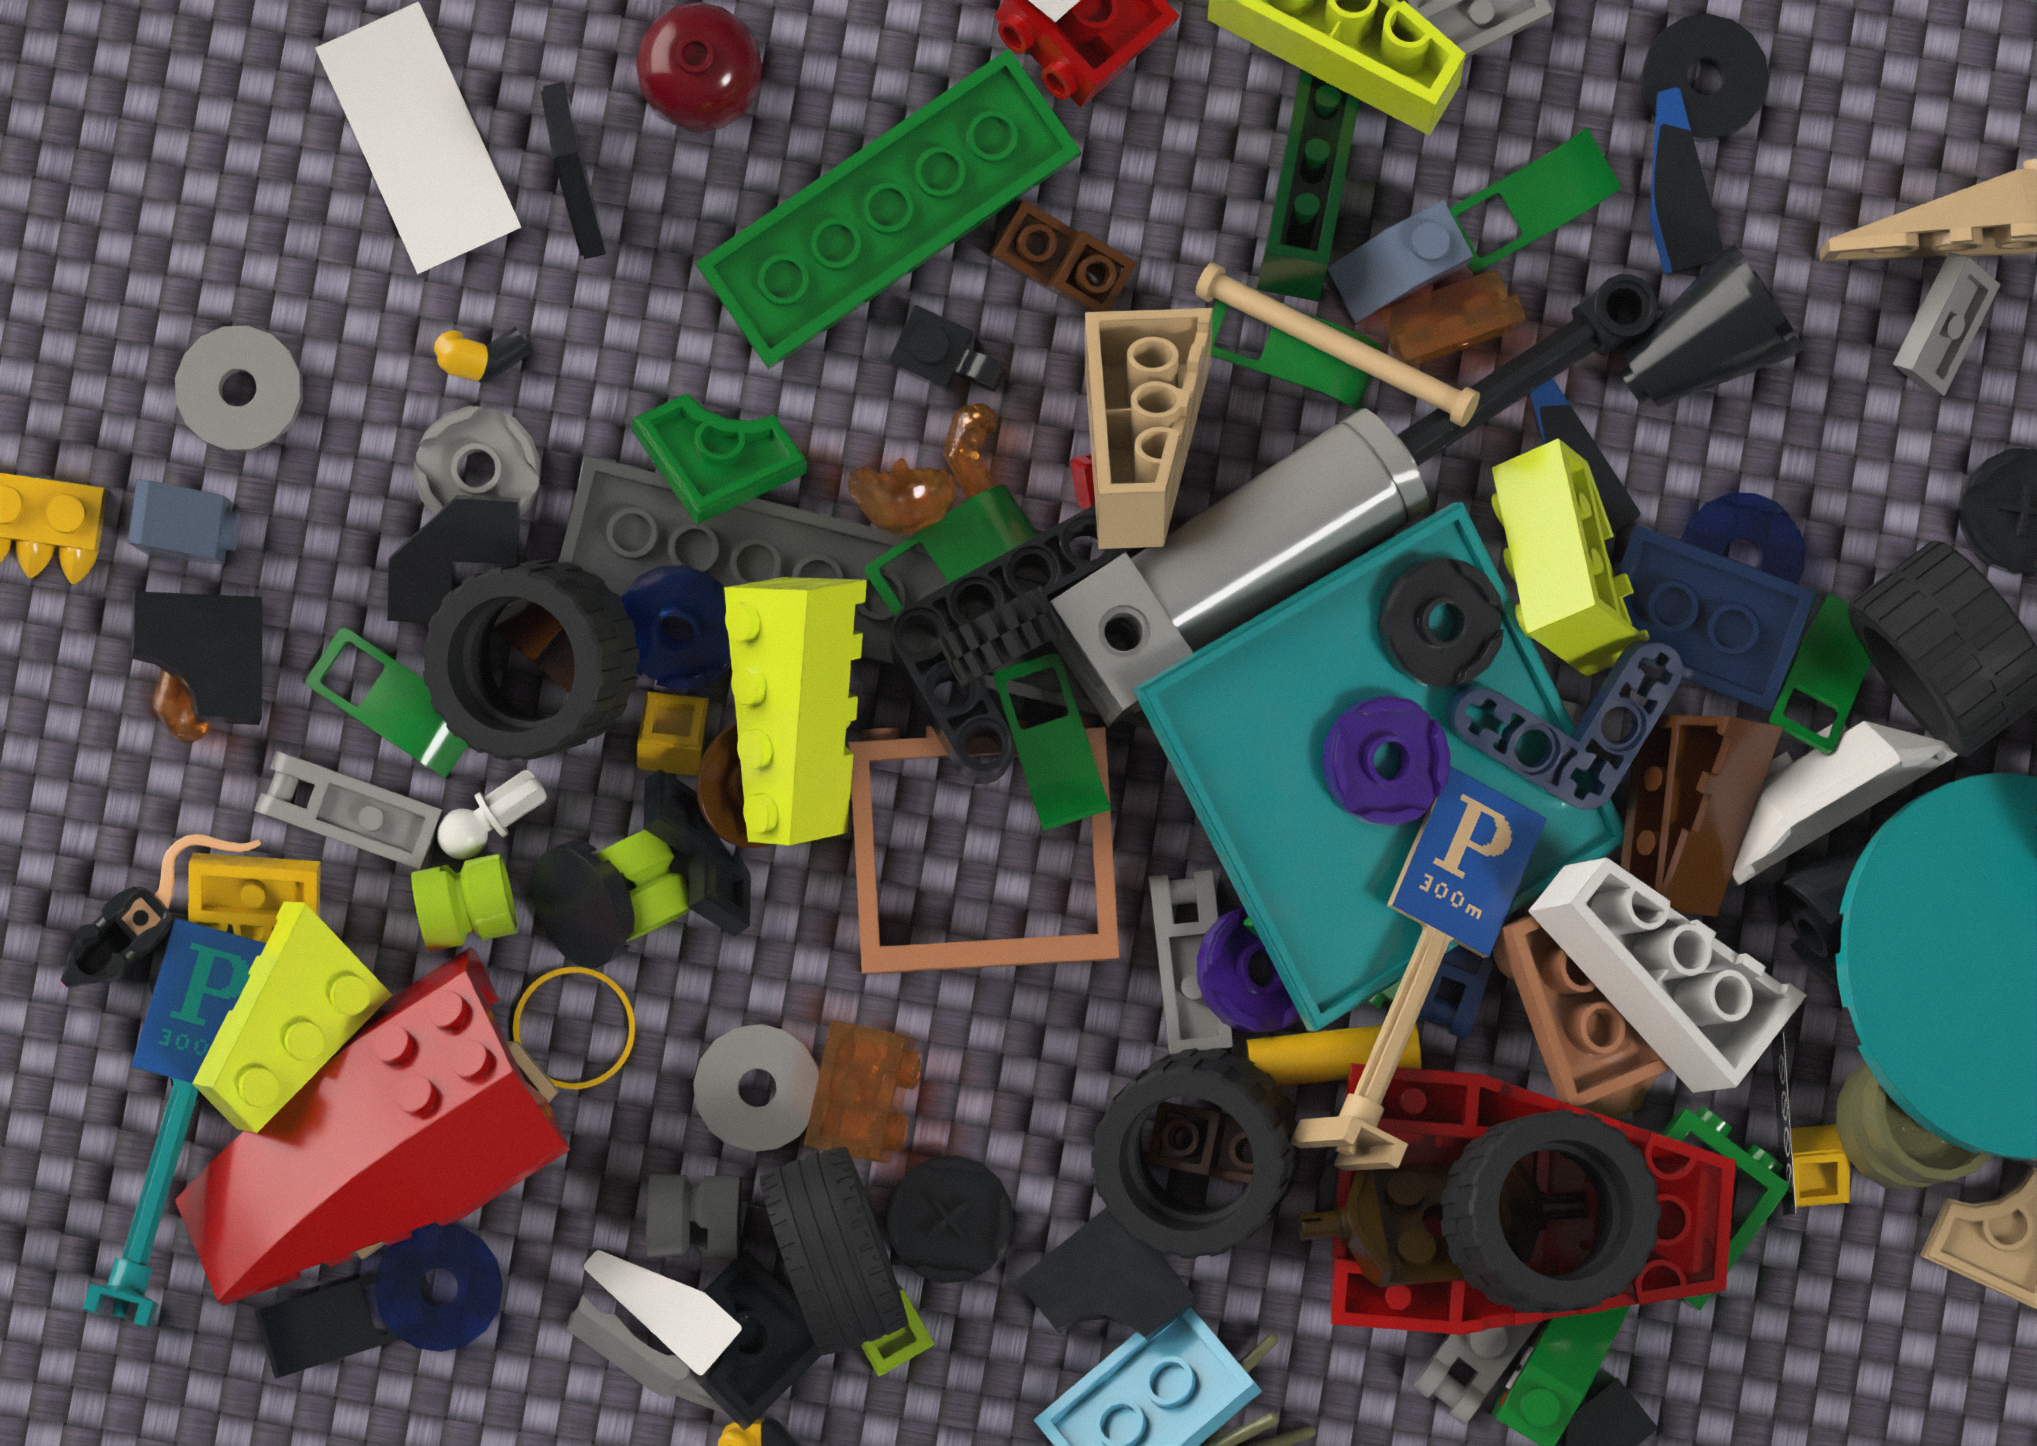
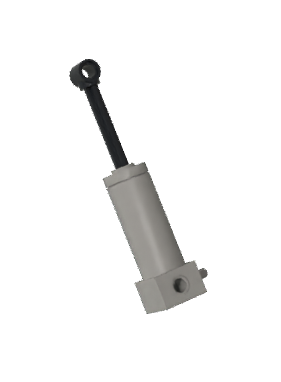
(1296, 521)

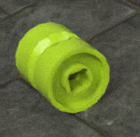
(654, 890)
(464, 902)

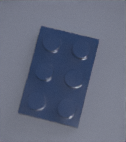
(1720, 615)

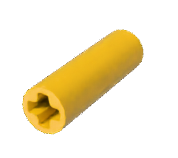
(1322, 1054)

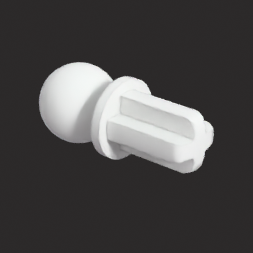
(465, 831)

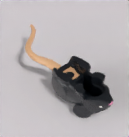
(132, 923)

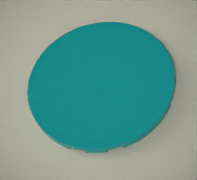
(1947, 961)

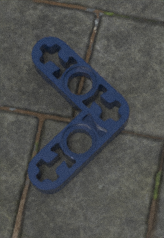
(1567, 752)

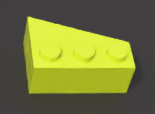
(1561, 558)

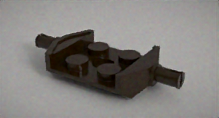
(1387, 1215)

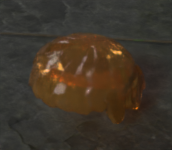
(903, 498)

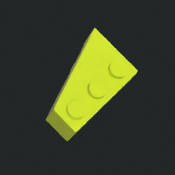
(290, 1019)

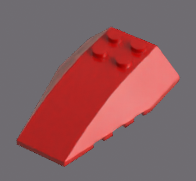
(1441, 1116)
(388, 1136)

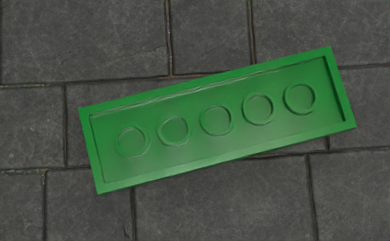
(888, 209)

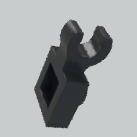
(937, 351)

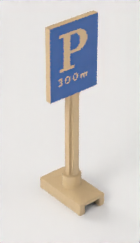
(1459, 891)

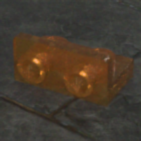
(1451, 319)
(863, 1092)

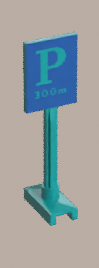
(192, 995)

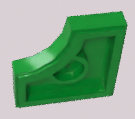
(715, 459)

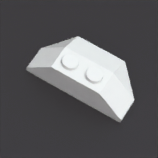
(1825, 790)

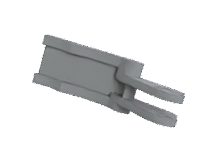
(658, 1372)

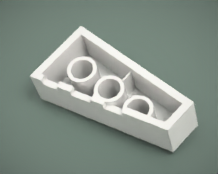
(1666, 975)

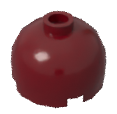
(699, 67)

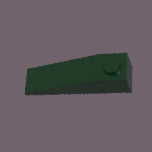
(1308, 190)

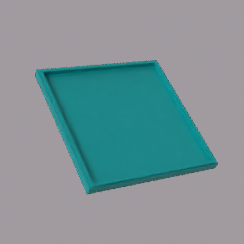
(1248, 746)

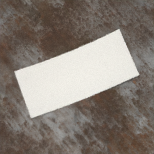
(418, 137)

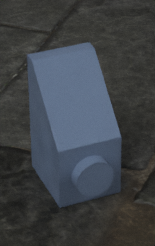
(1400, 262)
(182, 523)

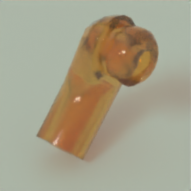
(963, 446)
(175, 710)

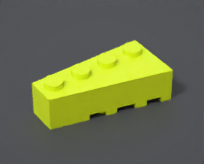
(794, 703)

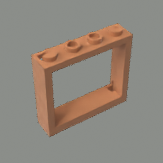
(886, 745)

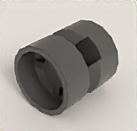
(694, 1216)

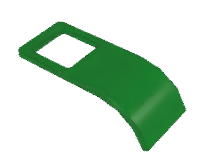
(1547, 193)
(1300, 362)
(962, 540)
(1827, 669)
(394, 707)
(1055, 753)

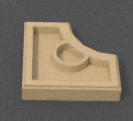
(1991, 1241)

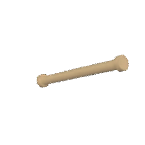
(1458, 403)

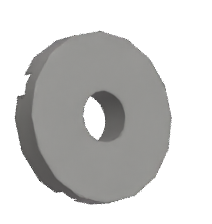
(212, 362)
(473, 431)
(719, 1081)

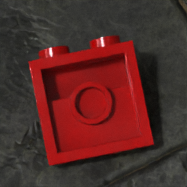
(1087, 43)

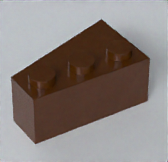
(1693, 805)

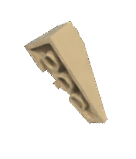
(1975, 221)

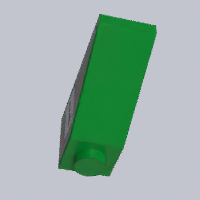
(1556, 1374)

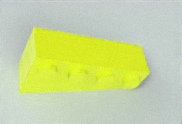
(1362, 47)

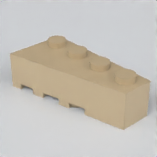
(1143, 405)

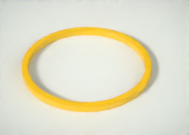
(631, 1036)

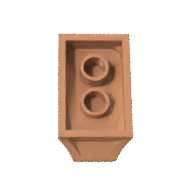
(1584, 1040)

